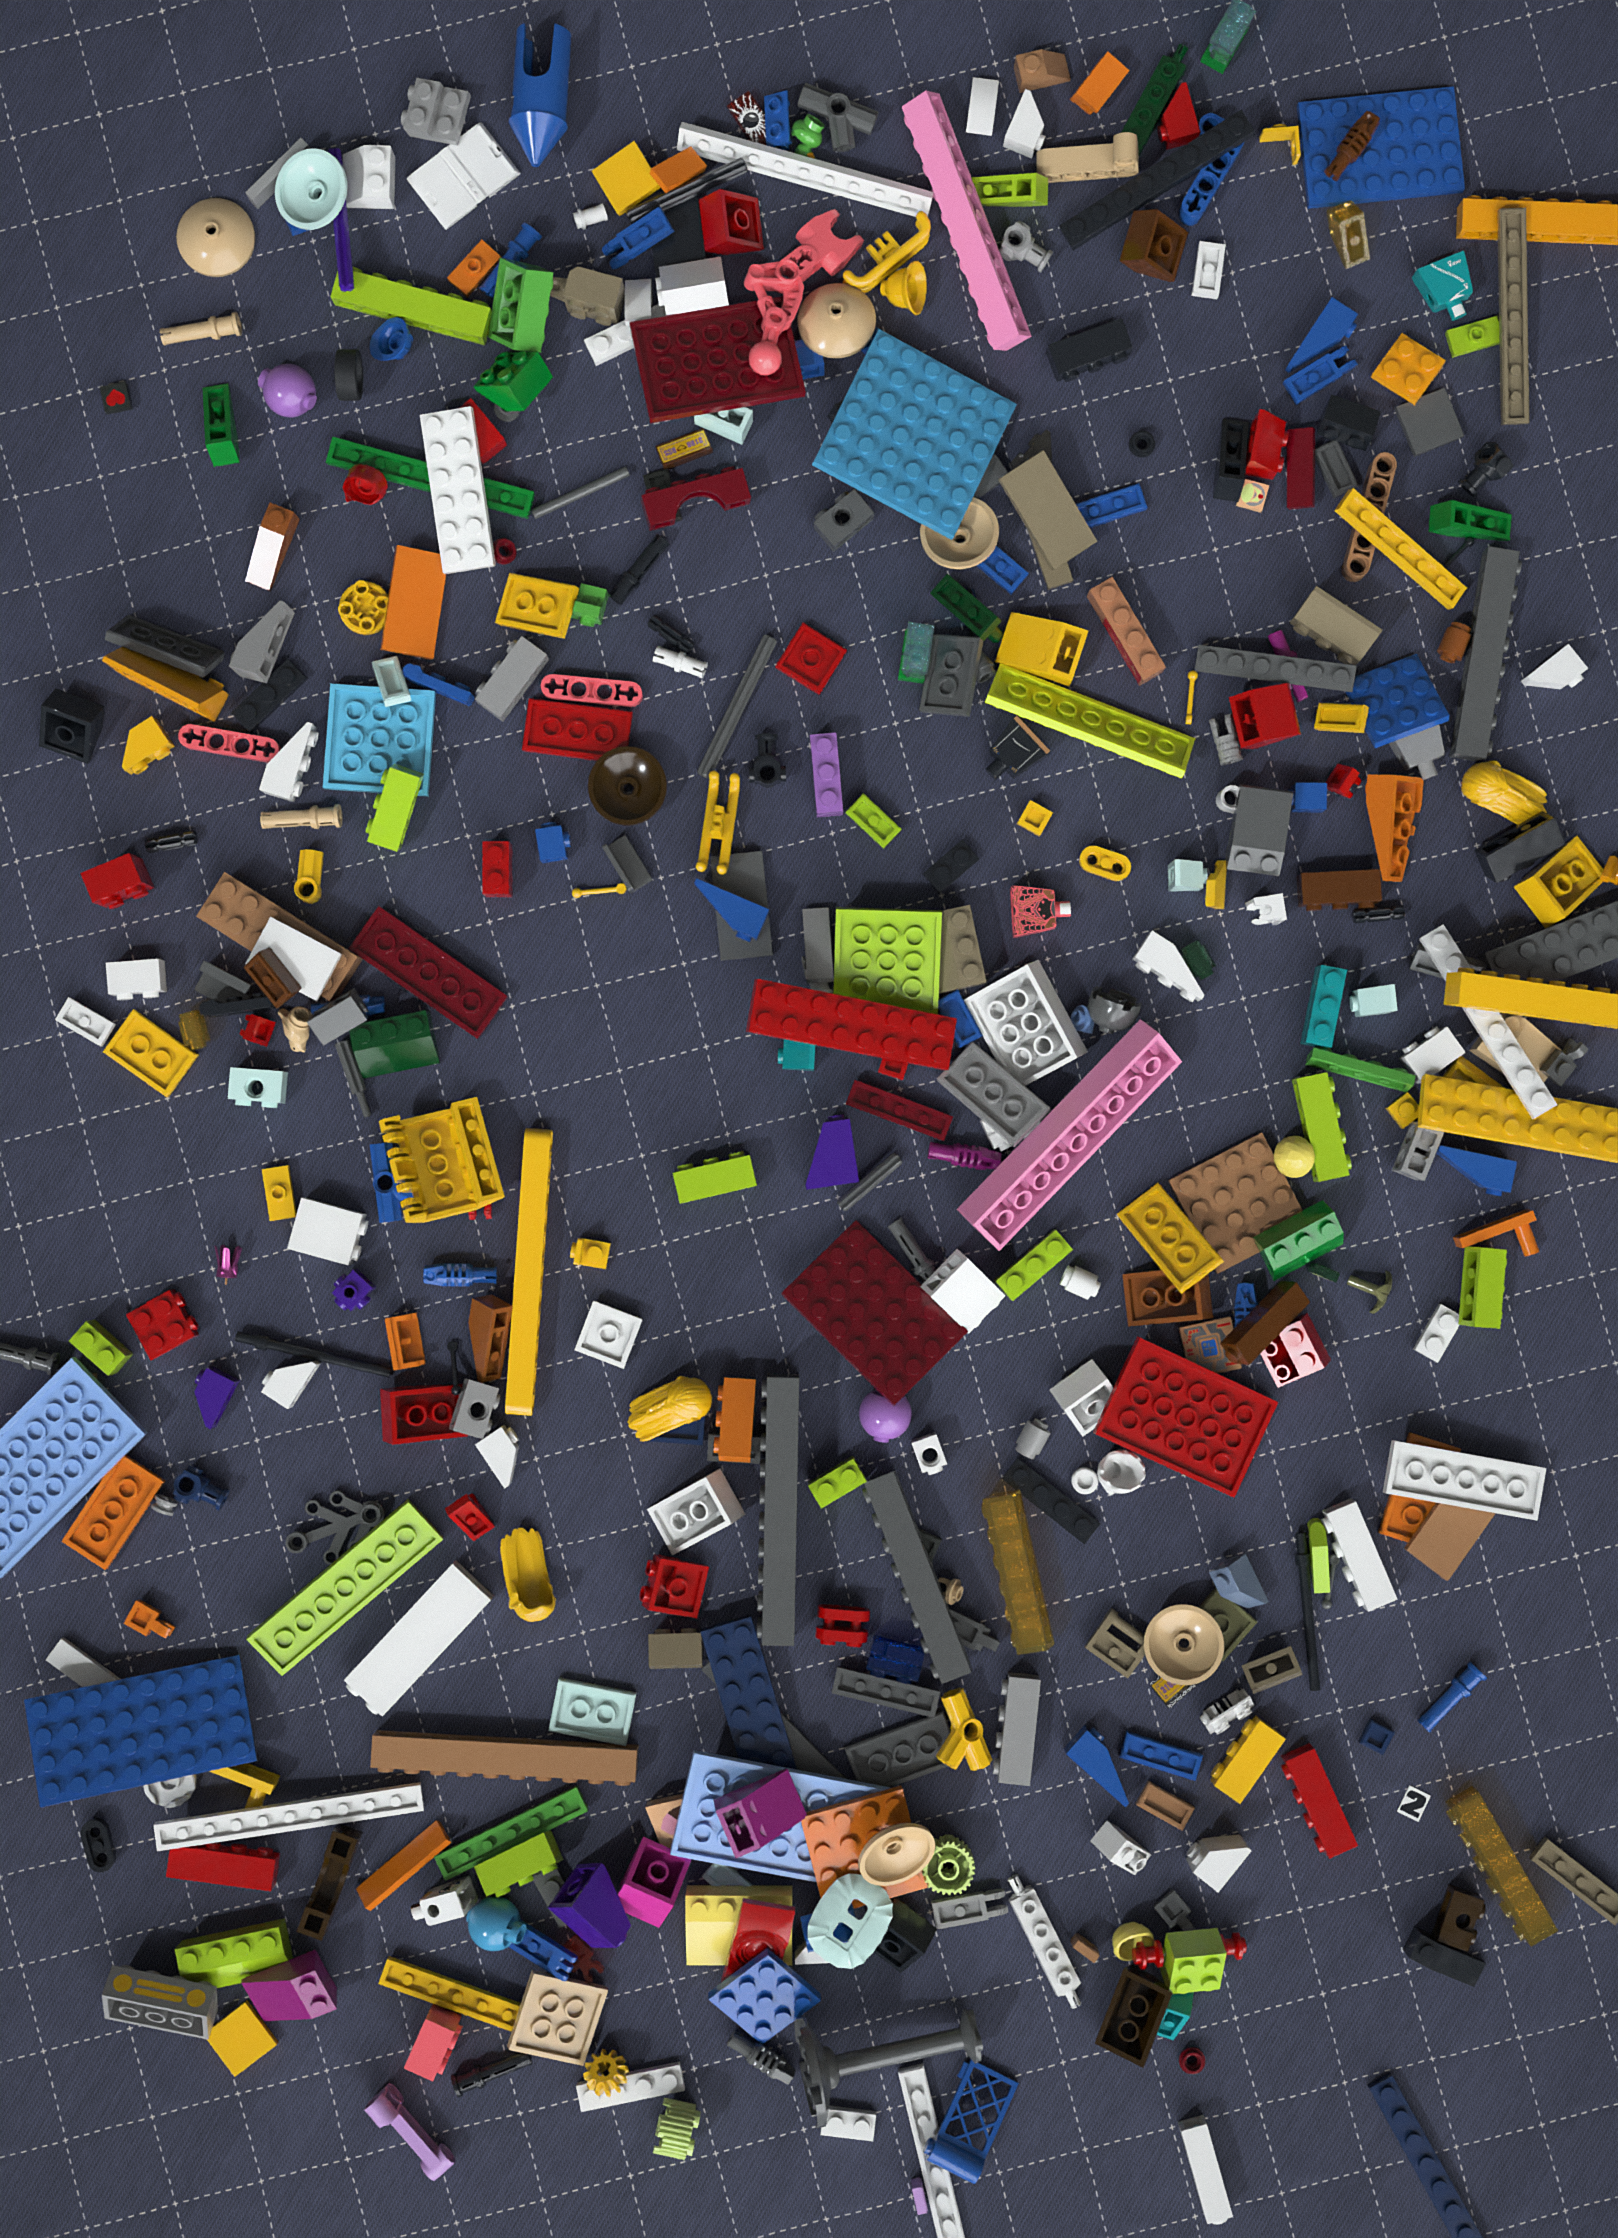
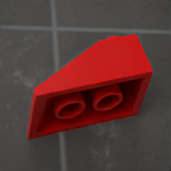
(418, 1413)

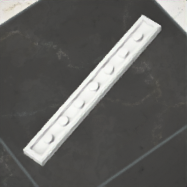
(925, 2125)

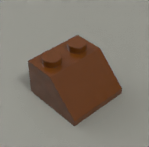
(1153, 245)

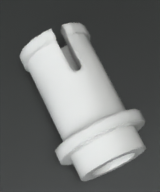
(590, 216)

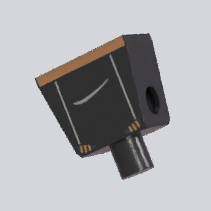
(1016, 750)

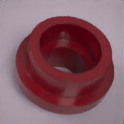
(510, 550)
(1192, 2068)

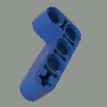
(1207, 175)

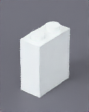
(692, 286)
(328, 1231)
(963, 1290)

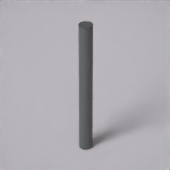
(580, 492)

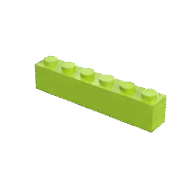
(416, 306)

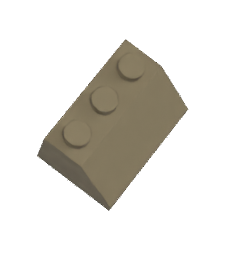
(1335, 626)
(959, 953)

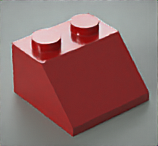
(730, 223)
(1264, 445)

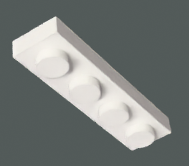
(615, 339)
(640, 2085)

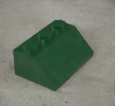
(395, 1044)

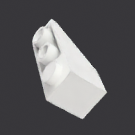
(286, 768)
(1164, 960)

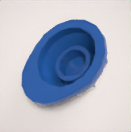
(391, 340)

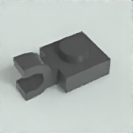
(1561, 1064)
(1174, 1911)

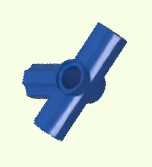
(387, 1199)

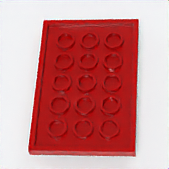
(1185, 1417)

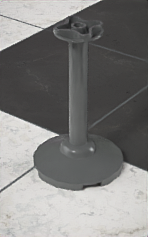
(823, 2068)

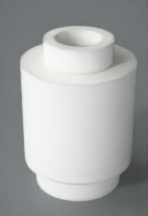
(1080, 1282)

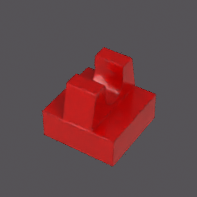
(1342, 780)
(258, 1029)

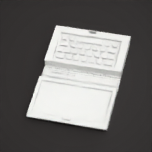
(463, 175)

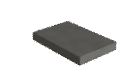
(951, 675)

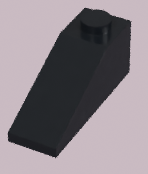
(1231, 460)
(1442, 1957)

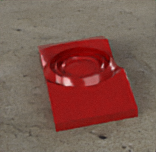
(757, 1928)

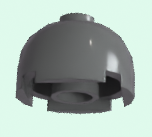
(1113, 1009)

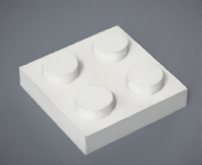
(608, 1334)

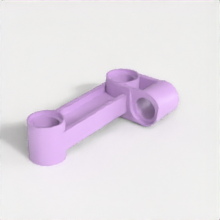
(387, 2109)

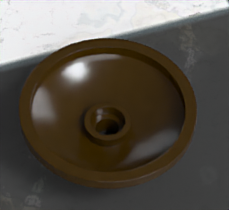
(625, 767)

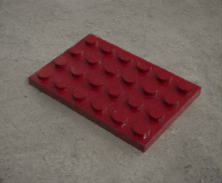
(702, 365)
(874, 1313)

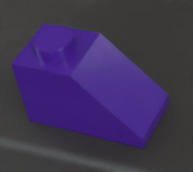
(213, 1394)

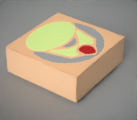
(1253, 495)

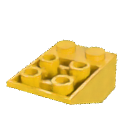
(1042, 647)

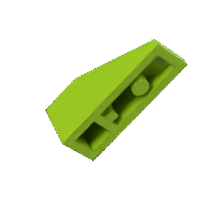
(1012, 190)

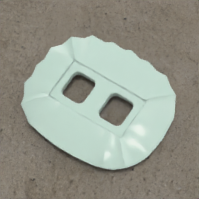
(866, 1931)

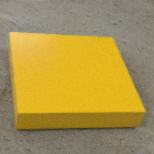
(626, 178)
(241, 2038)

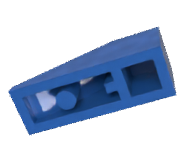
(1325, 334)
(740, 914)
(1483, 1170)
(1093, 1757)

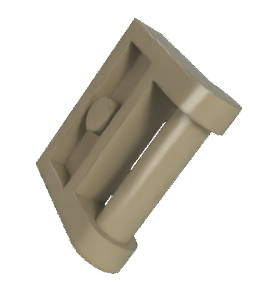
(1112, 1649)

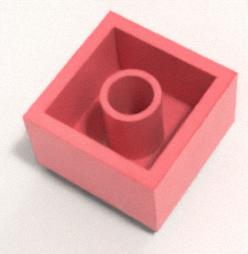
(432, 2044)

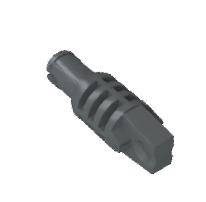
(762, 2058)

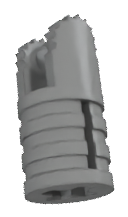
(1226, 745)

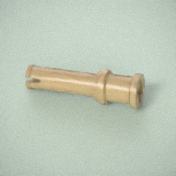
(213, 328)
(311, 817)

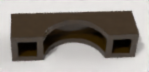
(330, 1881)

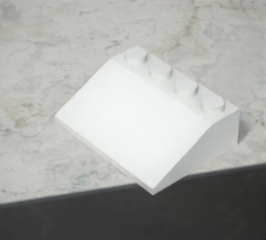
(1026, 1024)

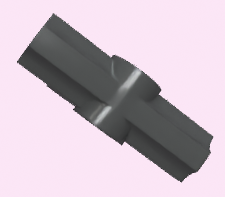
(842, 124)

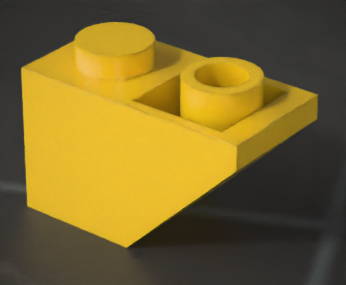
(145, 744)

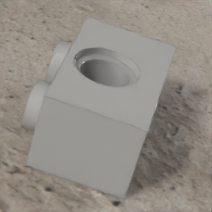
(474, 1392)

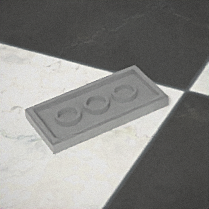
(993, 1094)

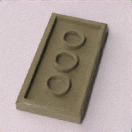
(1047, 510)

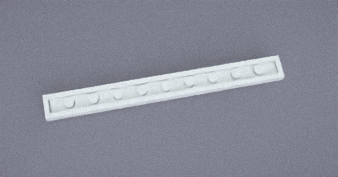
(805, 170)
(288, 1816)

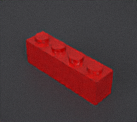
(1319, 1801)
(225, 1865)

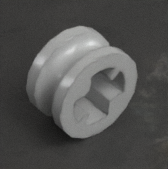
(164, 1505)

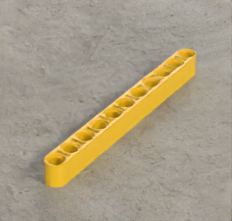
(529, 1271)

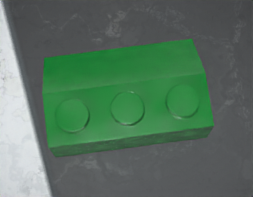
(1299, 1239)

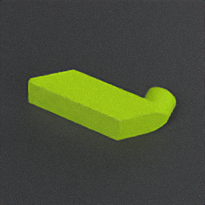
(1319, 1556)

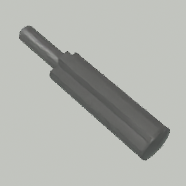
(353, 1074)

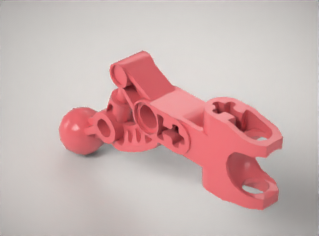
(818, 250)

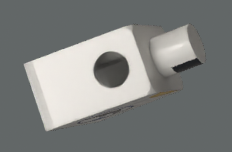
(446, 1902)

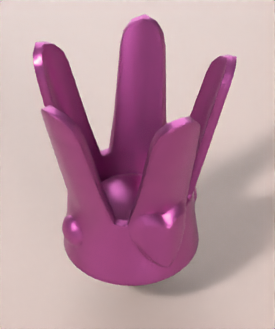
(225, 1268)

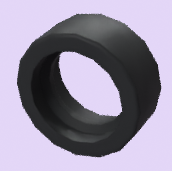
(348, 374)

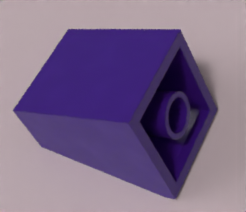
(834, 1155)
(592, 1907)

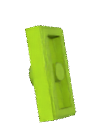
(1473, 336)
(873, 821)

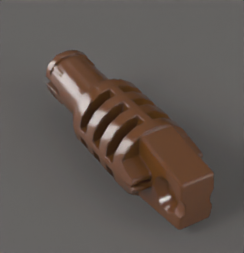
(1353, 144)

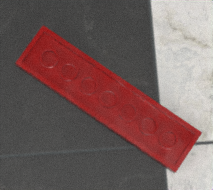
(851, 1024)

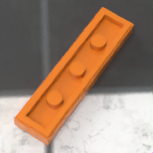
(403, 1865)

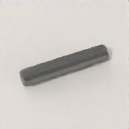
(869, 1182)

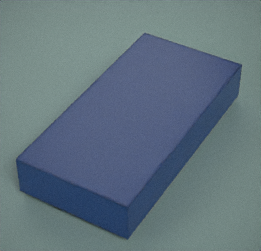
(966, 1027)

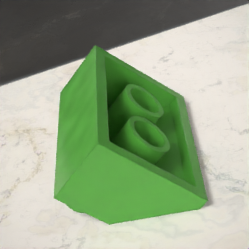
(520, 305)

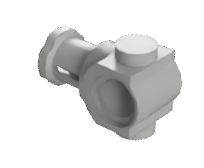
(1026, 249)

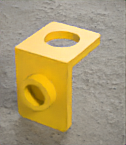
(1280, 133)

